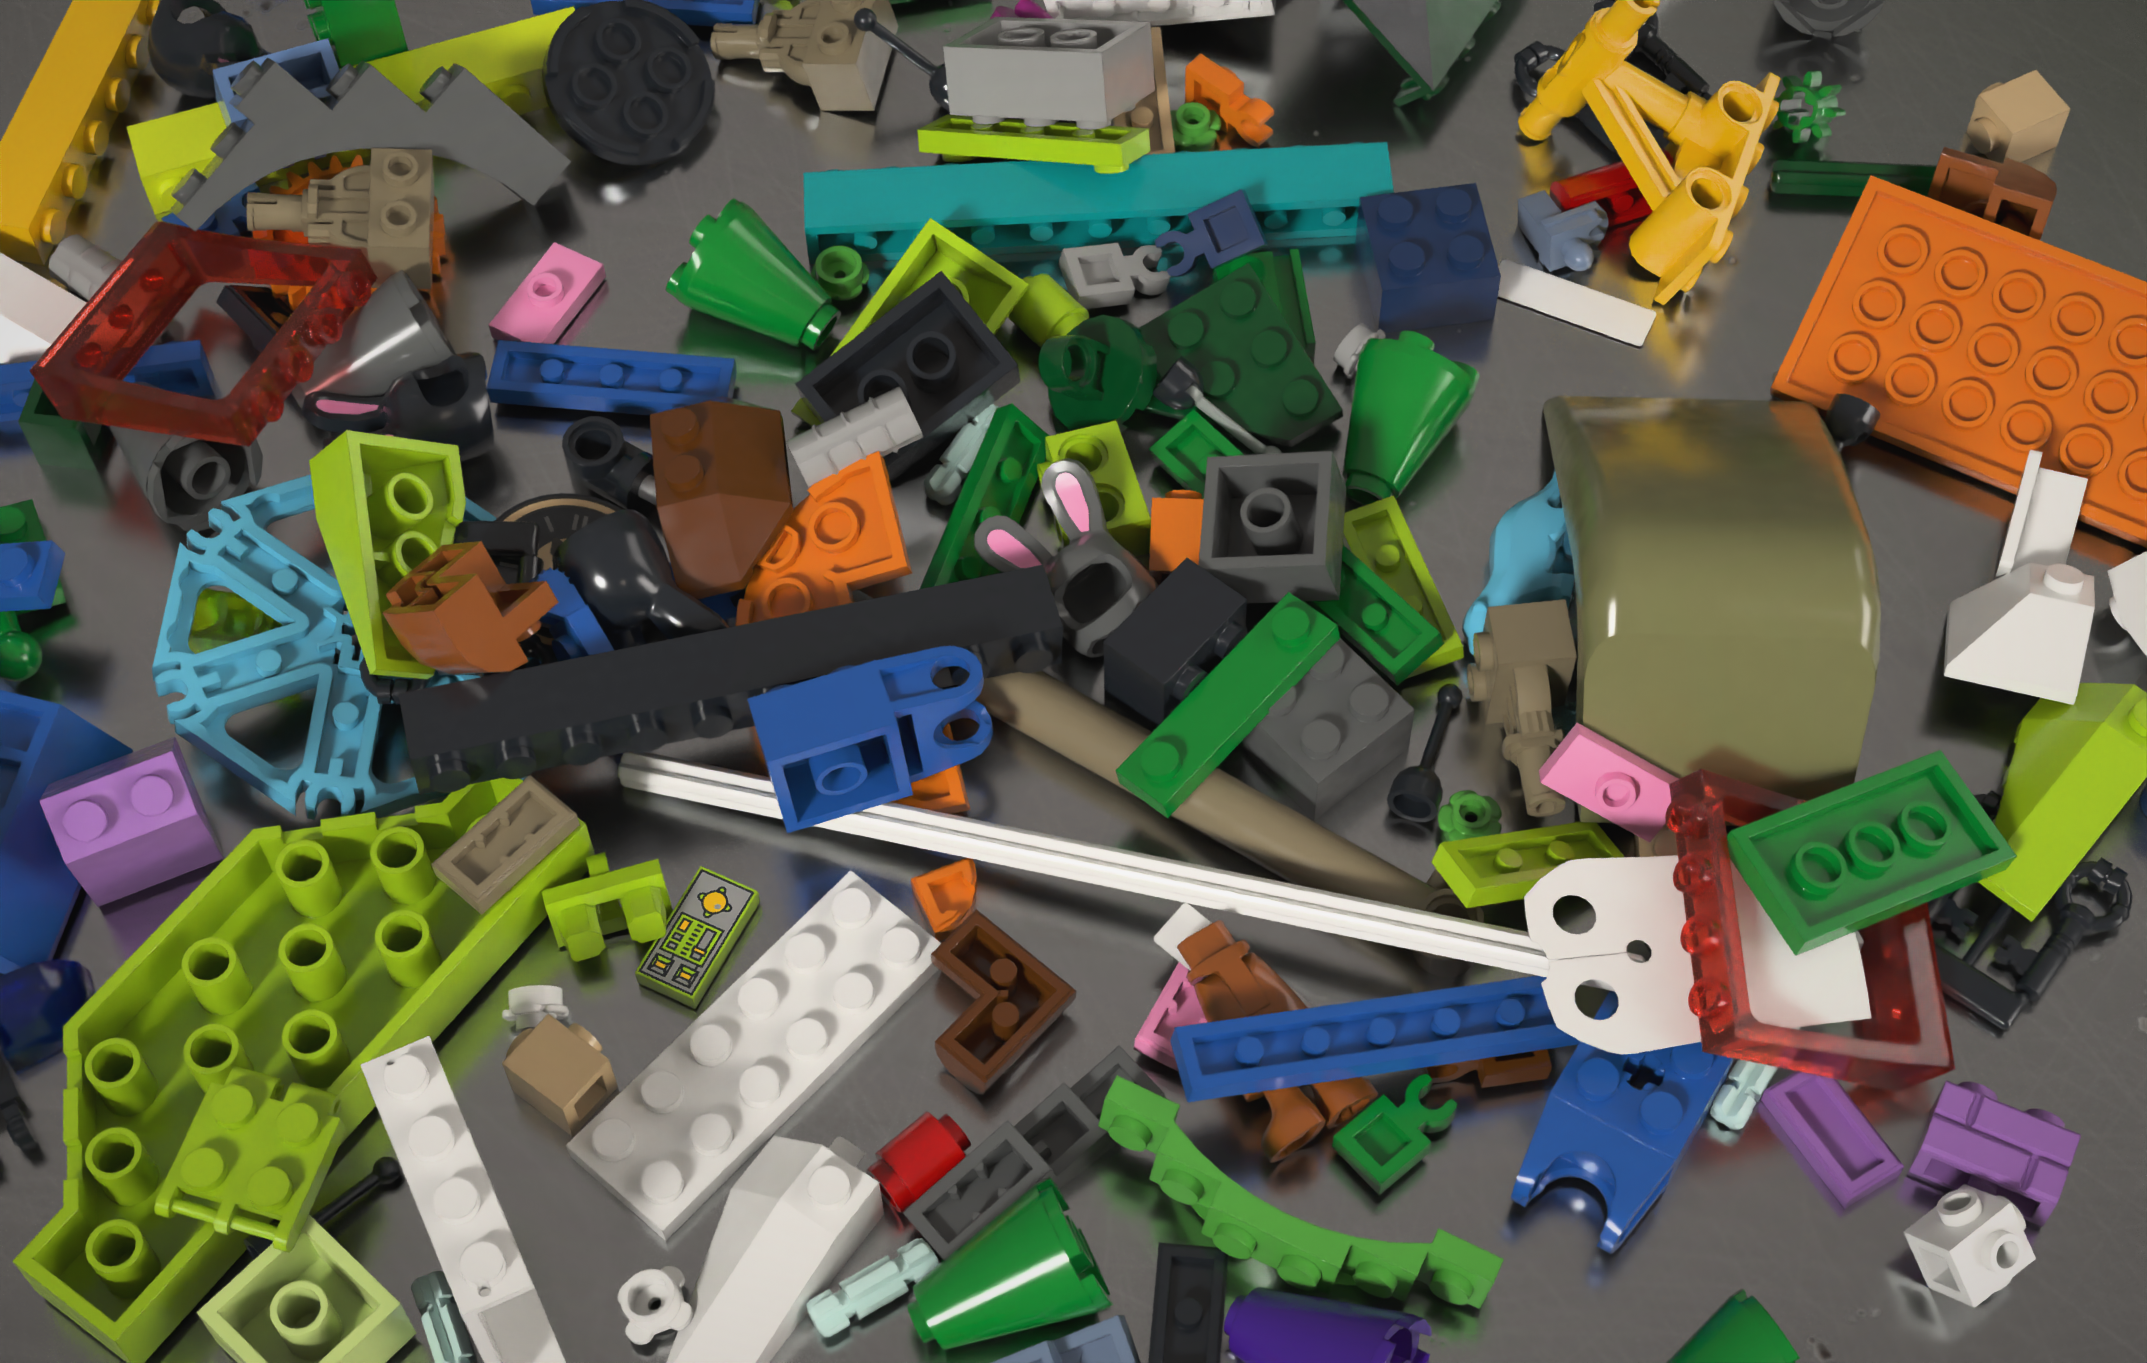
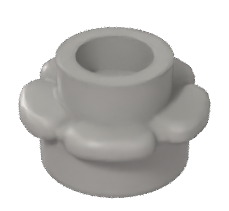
(1350, 347)

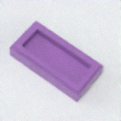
(1832, 1135)

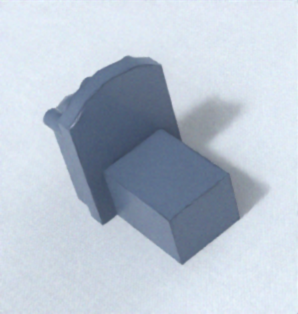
(1559, 236)

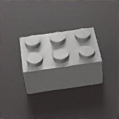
(1049, 70)

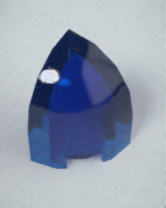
(36, 1007)

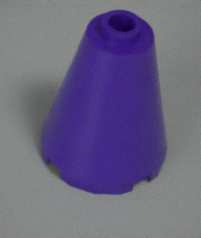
(1311, 1329)

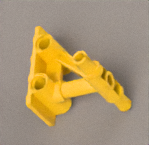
(1709, 140)

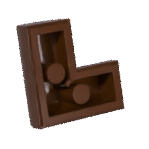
(1012, 1003)

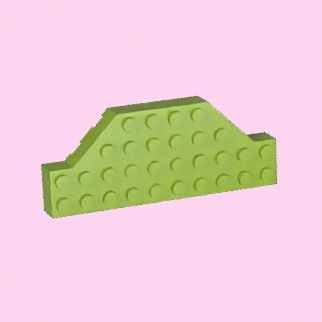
(282, 964)

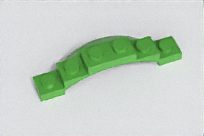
(1297, 1249)

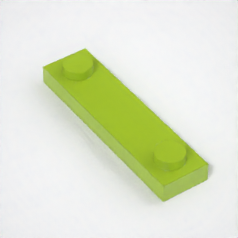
(1106, 148)

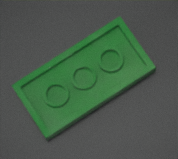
(1868, 851)

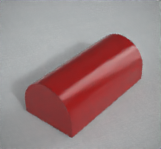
(1608, 186)

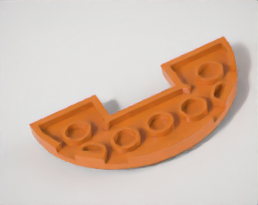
(836, 544)

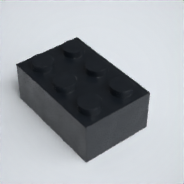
(930, 350)

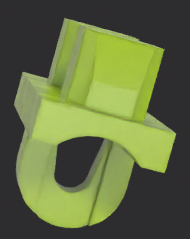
(575, 911)

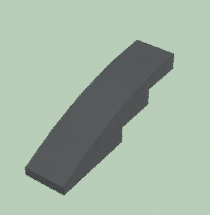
(1051, 1140)

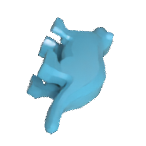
(1523, 558)

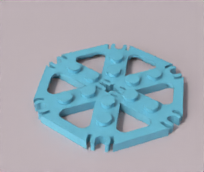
(279, 660)

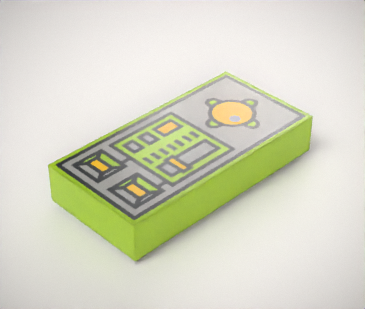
(698, 937)

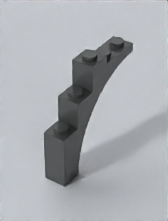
(366, 111)

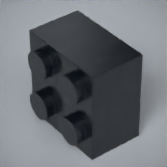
(1171, 644)

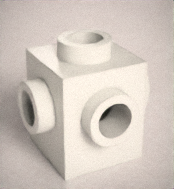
(1970, 1244)

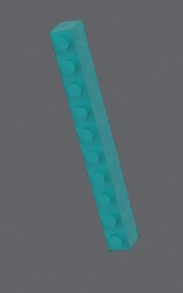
(1069, 205)

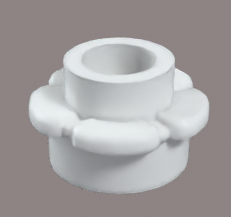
(532, 1003)

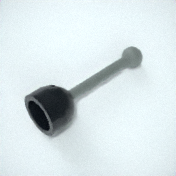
(1184, 388)

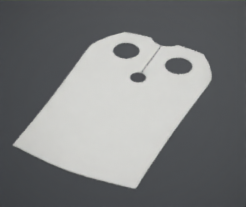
(1639, 902)

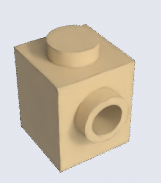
(2017, 119)
(560, 1072)

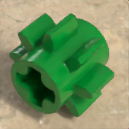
(1824, 104)

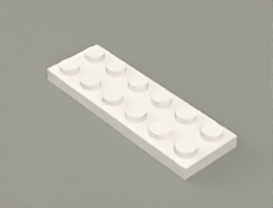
(756, 1055)

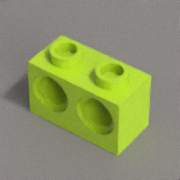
(1107, 459)

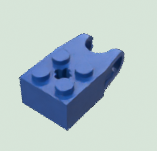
(866, 733)
(1621, 1135)

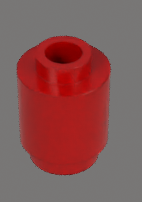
(918, 1159)

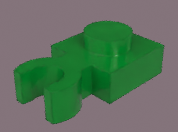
(1389, 1139)

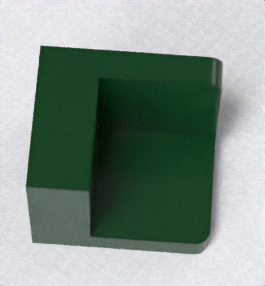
(61, 440)

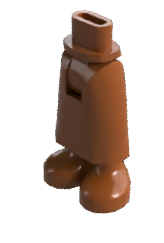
(1244, 985)

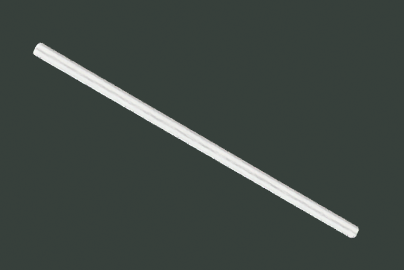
(1115, 868)

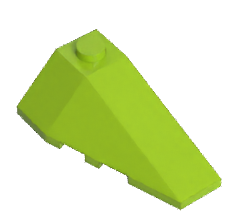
(979, 279)
(382, 514)
(2067, 786)

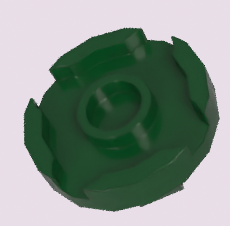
(1098, 372)

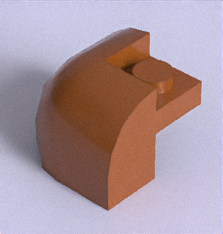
(2001, 193)
(463, 615)

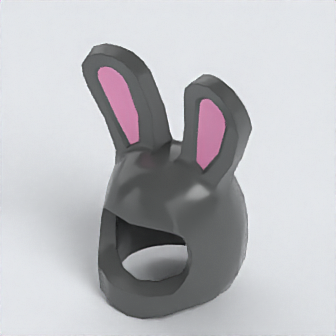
(1092, 577)

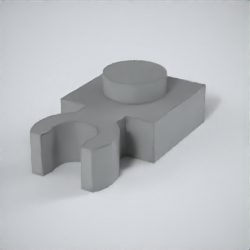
(1106, 278)

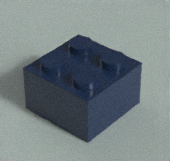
(1427, 258)

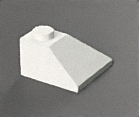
(2023, 631)

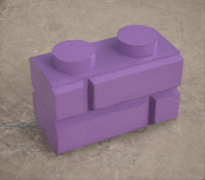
(1996, 1149)

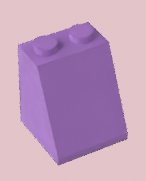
(130, 822)

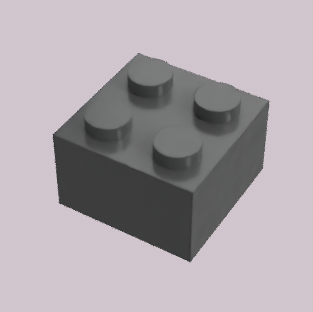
(1274, 525)
(1331, 731)

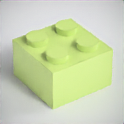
(307, 1308)

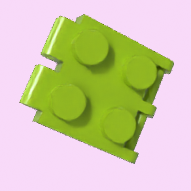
(255, 1156)

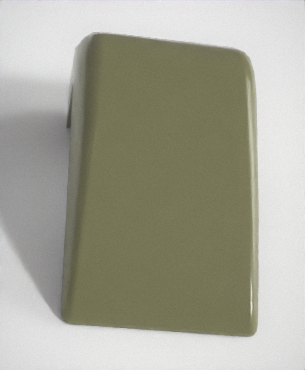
(1718, 587)

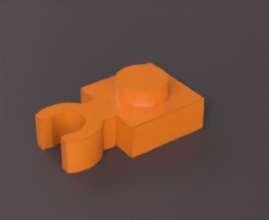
(1224, 93)

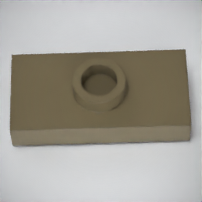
(505, 844)

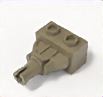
(817, 49)
(368, 207)
(1519, 676)

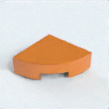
(946, 896)

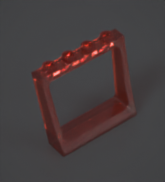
(147, 290)
(1909, 1025)

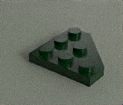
(1246, 359)

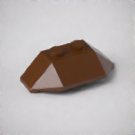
(719, 490)

